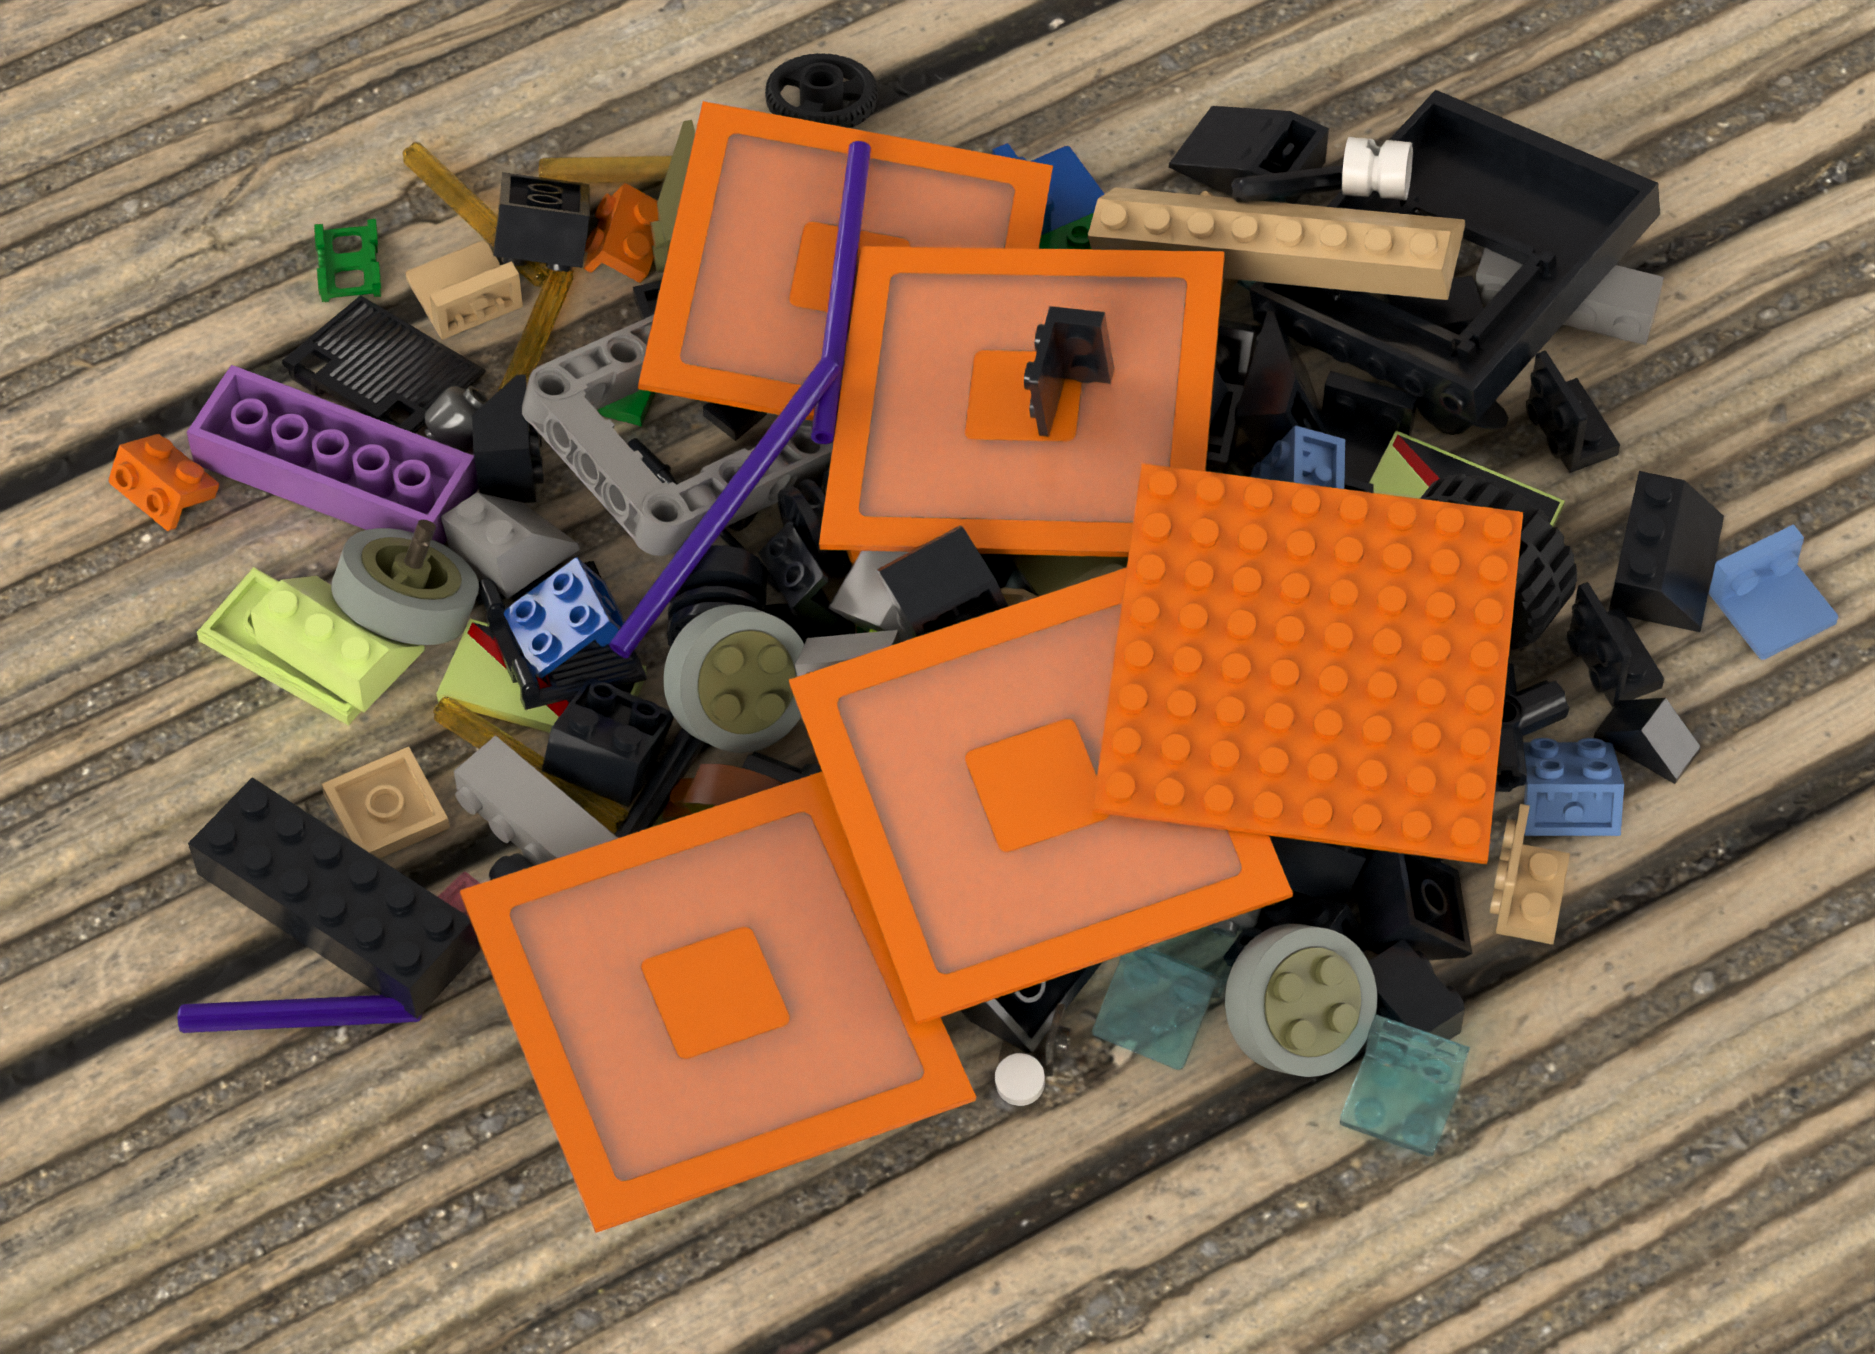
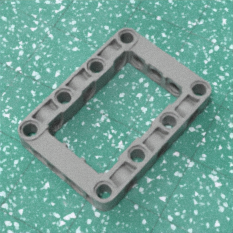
(659, 516)

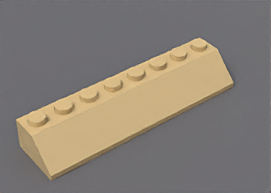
(1288, 240)

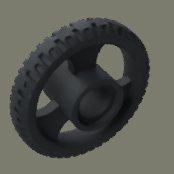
(823, 89)

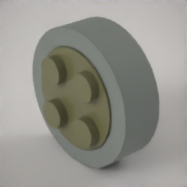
(405, 585)
(732, 678)
(1301, 999)

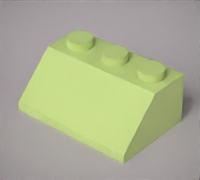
(314, 635)

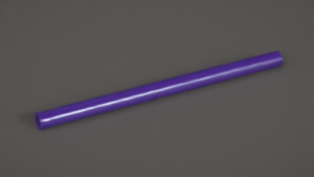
(842, 285)
(724, 508)

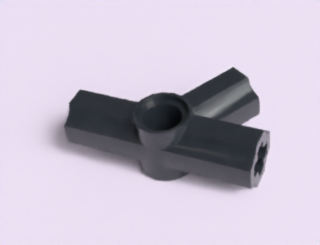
(1523, 714)

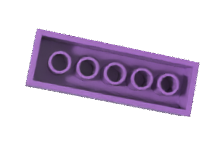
(328, 456)

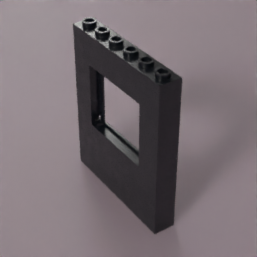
(1519, 197)

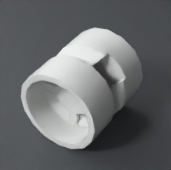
(1377, 168)

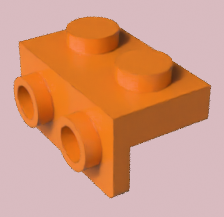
(623, 233)
(160, 479)

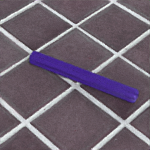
(291, 1013)

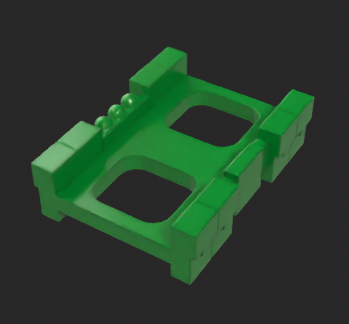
(332, 263)

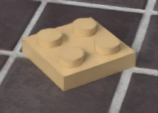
(386, 804)

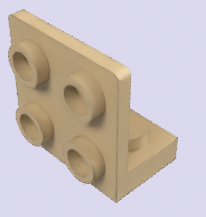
(465, 289)
(1528, 885)

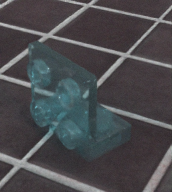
(1156, 1005)
(1405, 1086)

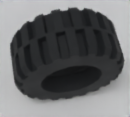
(1544, 564)

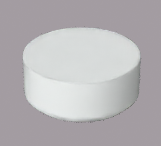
(1019, 1079)

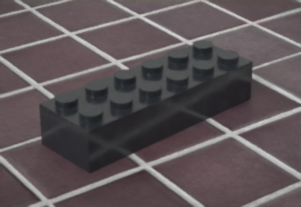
(334, 897)

